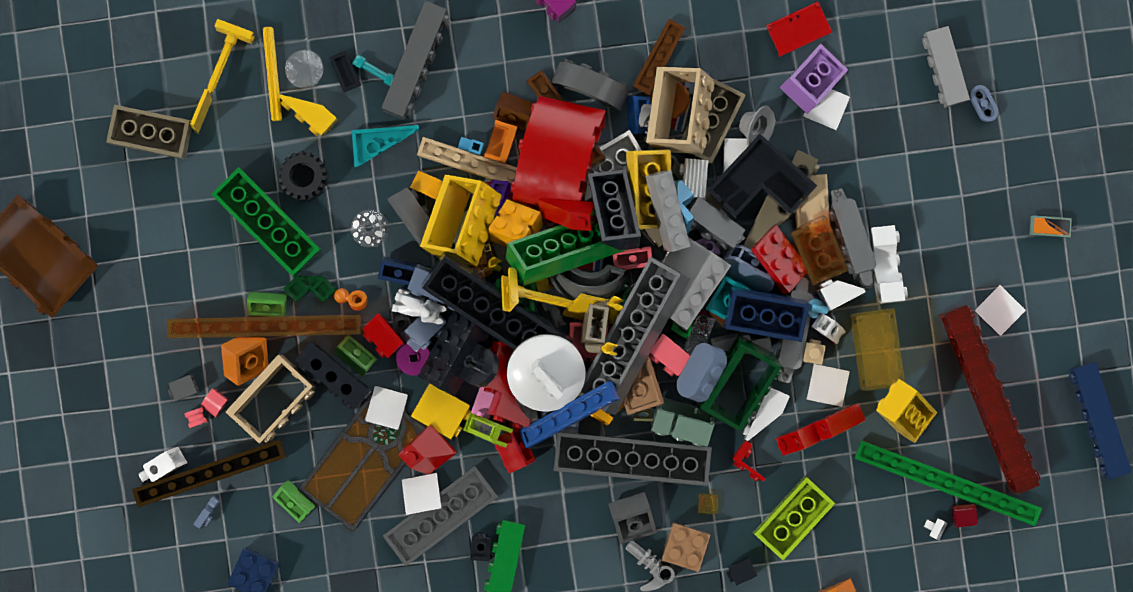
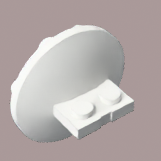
(546, 372)

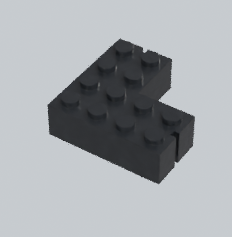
(764, 169)

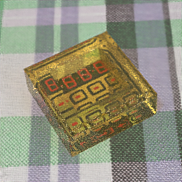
(708, 503)

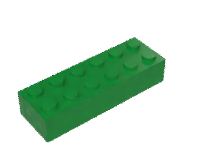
(266, 222)
(555, 252)

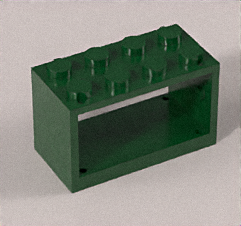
(762, 387)

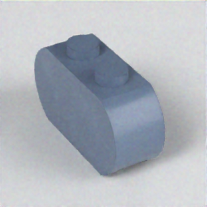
(748, 269)
(701, 372)

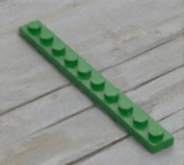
(948, 483)

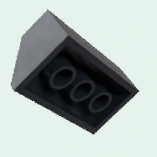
(615, 209)

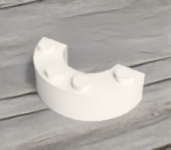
(886, 279)

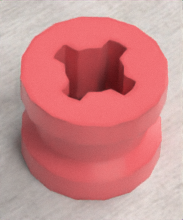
(195, 417)

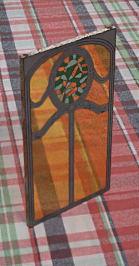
(359, 466)

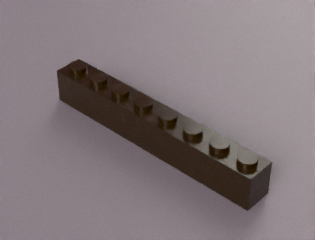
(209, 473)

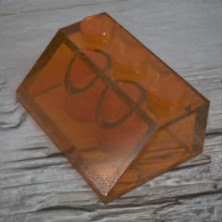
(819, 250)

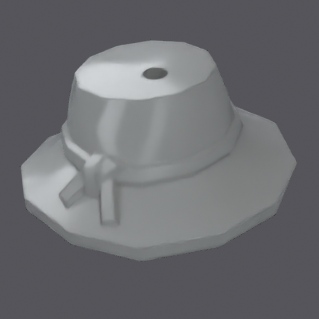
(757, 123)

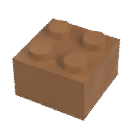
(685, 546)

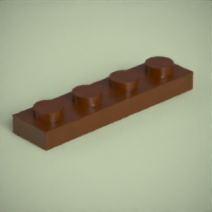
(659, 56)

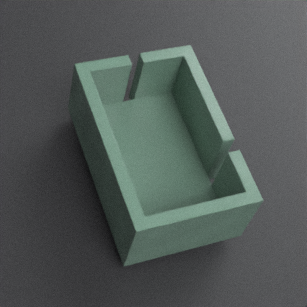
(683, 422)

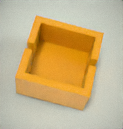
(514, 223)

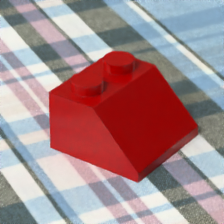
(383, 335)

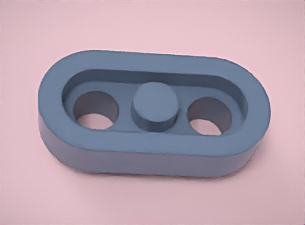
(984, 103)

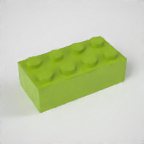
(793, 518)

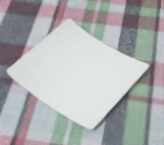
(386, 407)

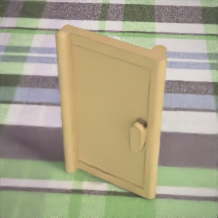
(816, 203)

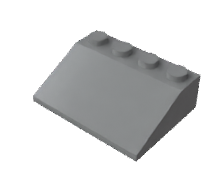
(705, 274)

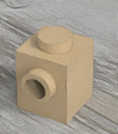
(814, 352)

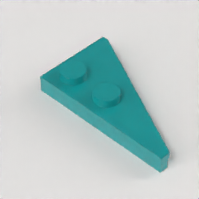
(372, 142)

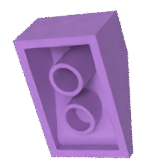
(814, 78)

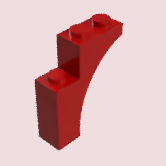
(504, 405)
(820, 429)

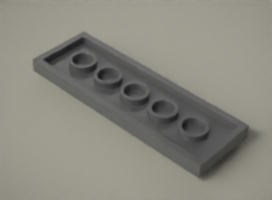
(426, 528)

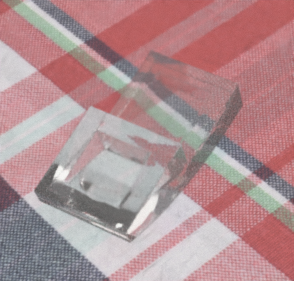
(699, 333)

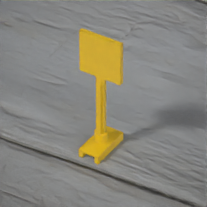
(233, 34)
(512, 292)

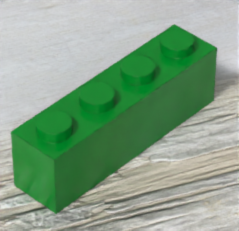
(506, 556)

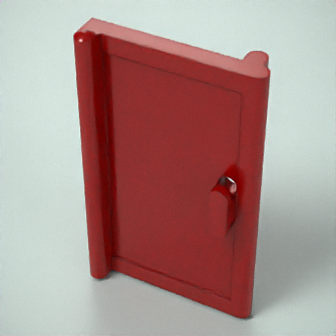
(797, 31)

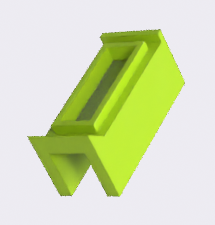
(485, 429)

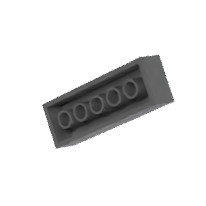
(415, 60)

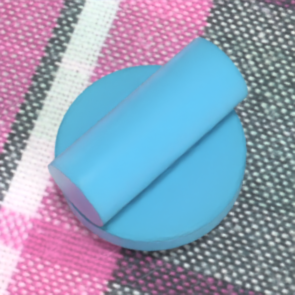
(816, 308)

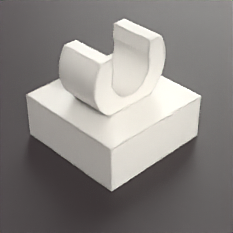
(937, 528)

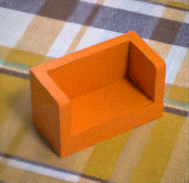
(501, 142)

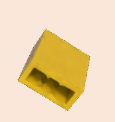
(441, 411)

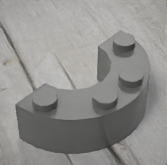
(590, 83)
(598, 284)

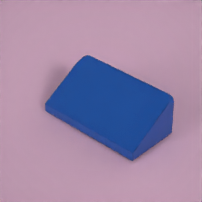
(634, 107)

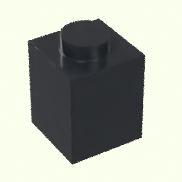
(741, 571)

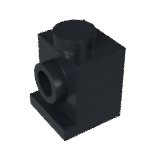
(477, 555)

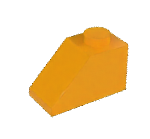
(426, 185)

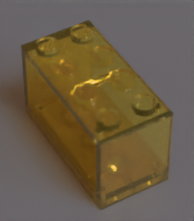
(877, 349)

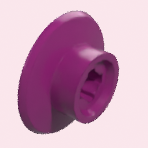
(404, 360)

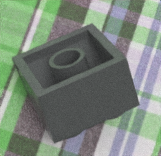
(632, 518)

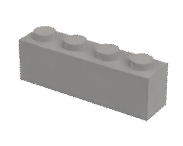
(946, 67)
(667, 211)

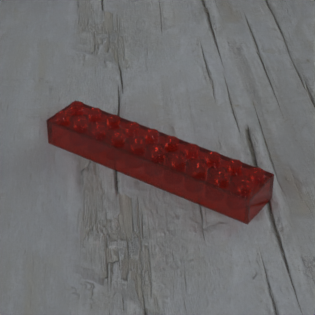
(989, 399)

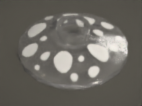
(378, 233)

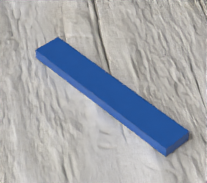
(569, 414)

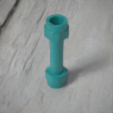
(361, 62)

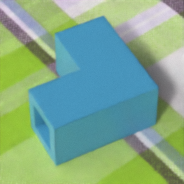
(471, 146)

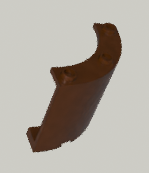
(40, 257)

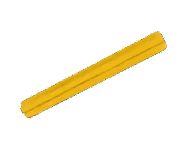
(272, 74)

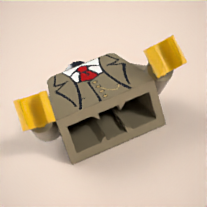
(595, 325)

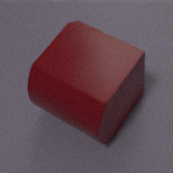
(964, 515)

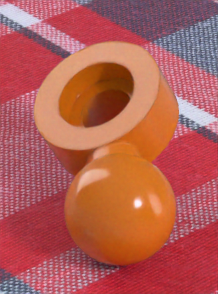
(343, 296)

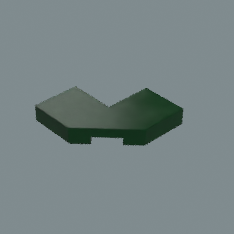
(303, 284)

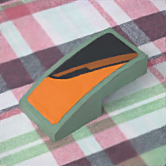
(1050, 226)

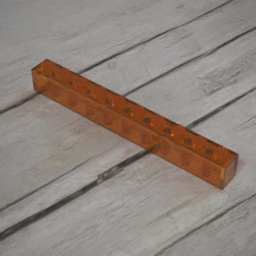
(264, 326)

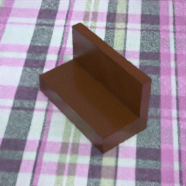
(513, 110)

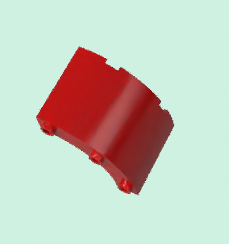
(556, 151)

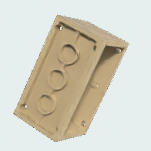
(663, 104)
(257, 385)

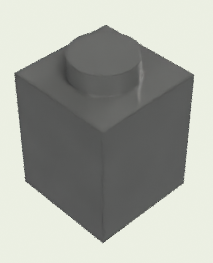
(183, 388)

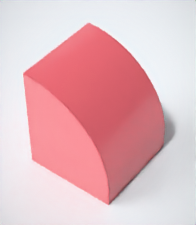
(214, 402)

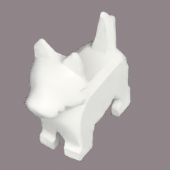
(418, 306)

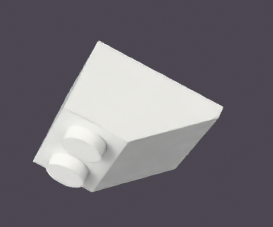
(837, 293)

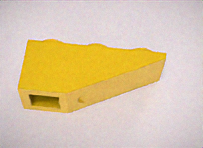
(314, 114)

